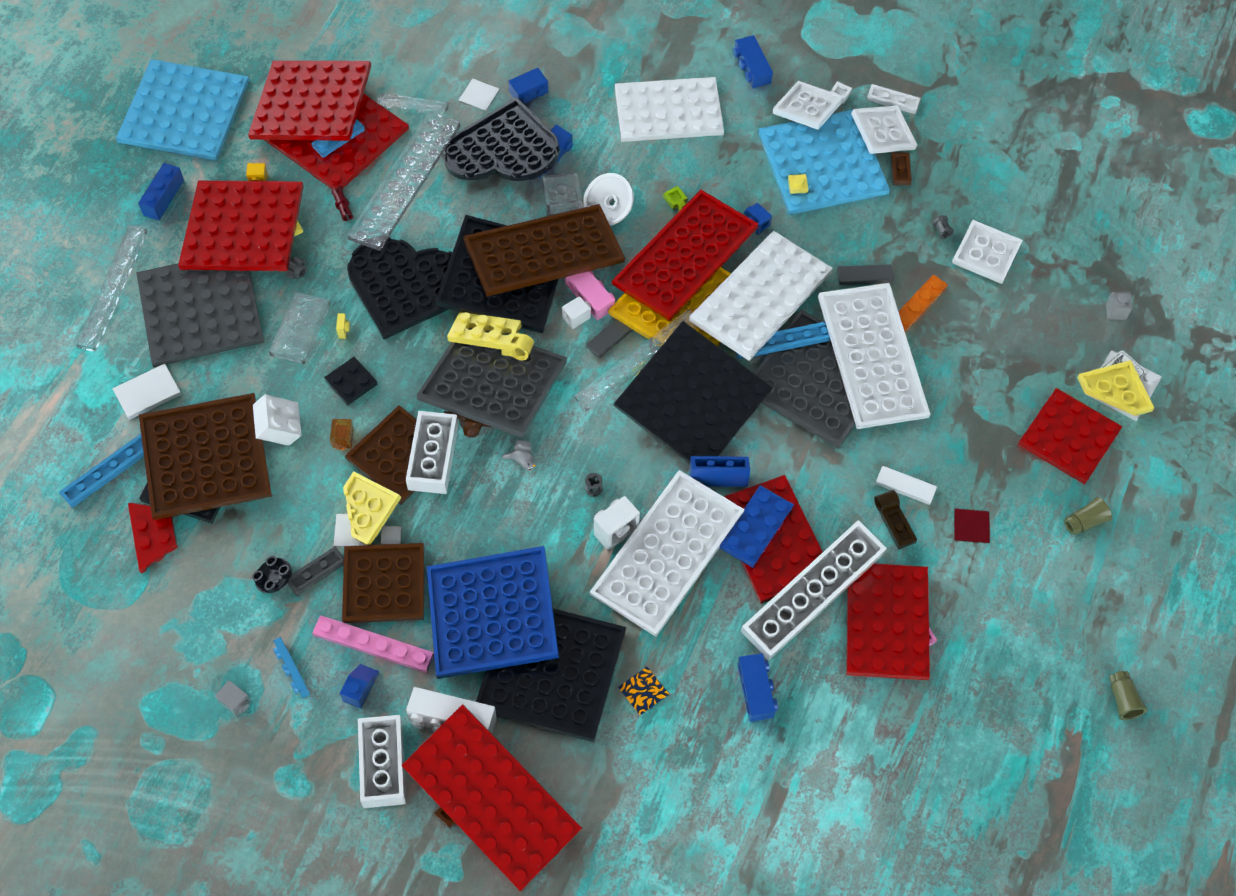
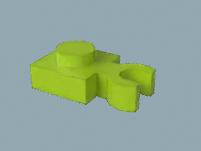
(675, 198)

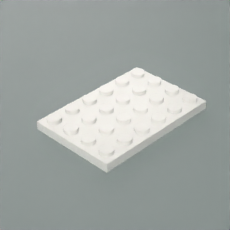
(668, 109)

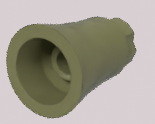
(1088, 517)
(1126, 696)

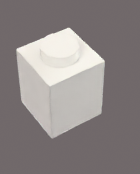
(576, 312)

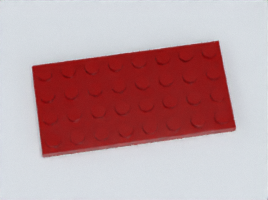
(685, 254)
(491, 797)

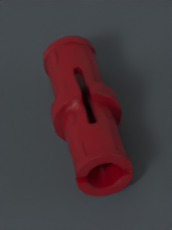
(342, 203)

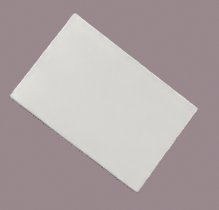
(147, 391)

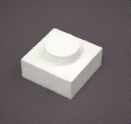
(842, 90)

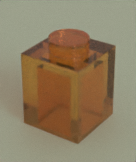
(341, 433)

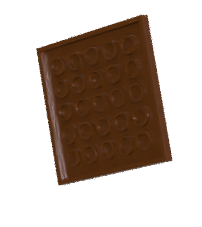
(203, 456)

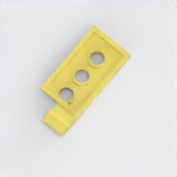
(512, 345)

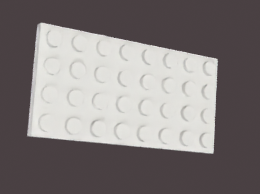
(760, 295)
(873, 356)
(666, 553)

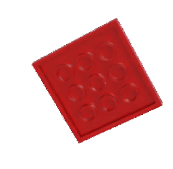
(1070, 435)

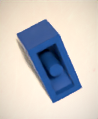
(358, 685)

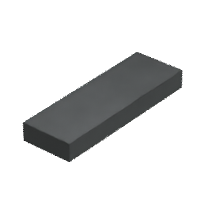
(865, 274)
(608, 338)
(315, 571)

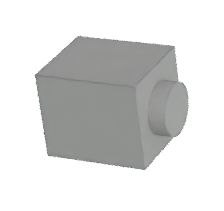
(1118, 306)
(233, 698)

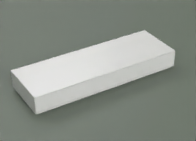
(893, 98)
(906, 485)

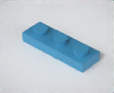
(326, 147)
(289, 668)

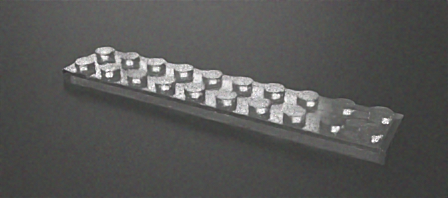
(403, 181)

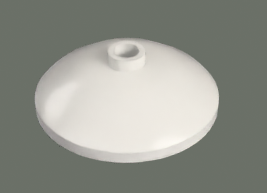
(607, 189)

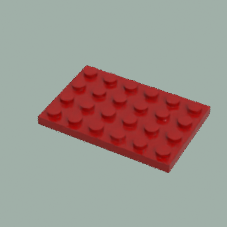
(790, 549)
(889, 623)

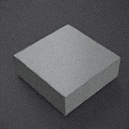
(391, 535)

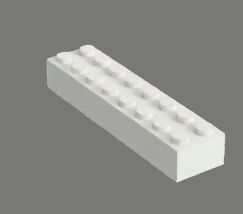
(813, 590)

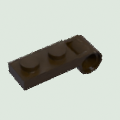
(894, 519)

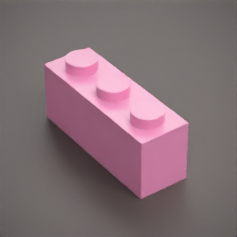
(592, 291)

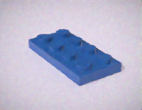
(756, 526)

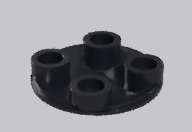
(272, 575)

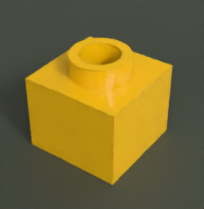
(256, 172)

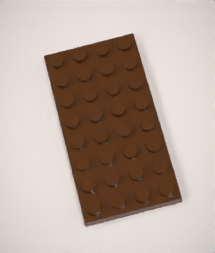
(543, 249)

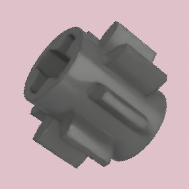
(296, 268)

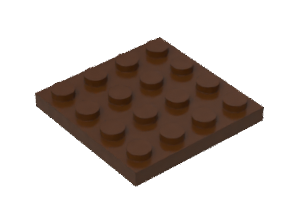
(386, 452)
(383, 583)

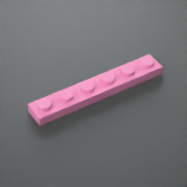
(373, 644)

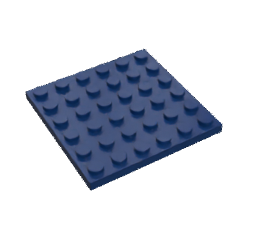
(491, 612)

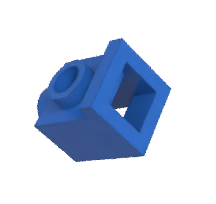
(759, 215)

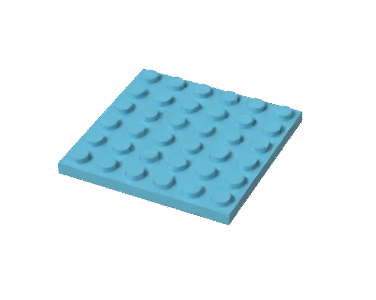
(183, 109)
(832, 158)

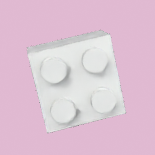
(277, 420)
(616, 522)

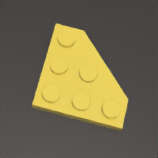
(1118, 387)
(368, 507)

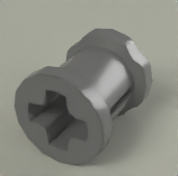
(943, 227)
(590, 481)

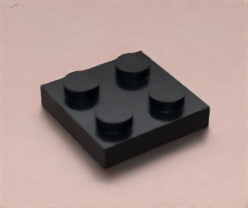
(350, 381)

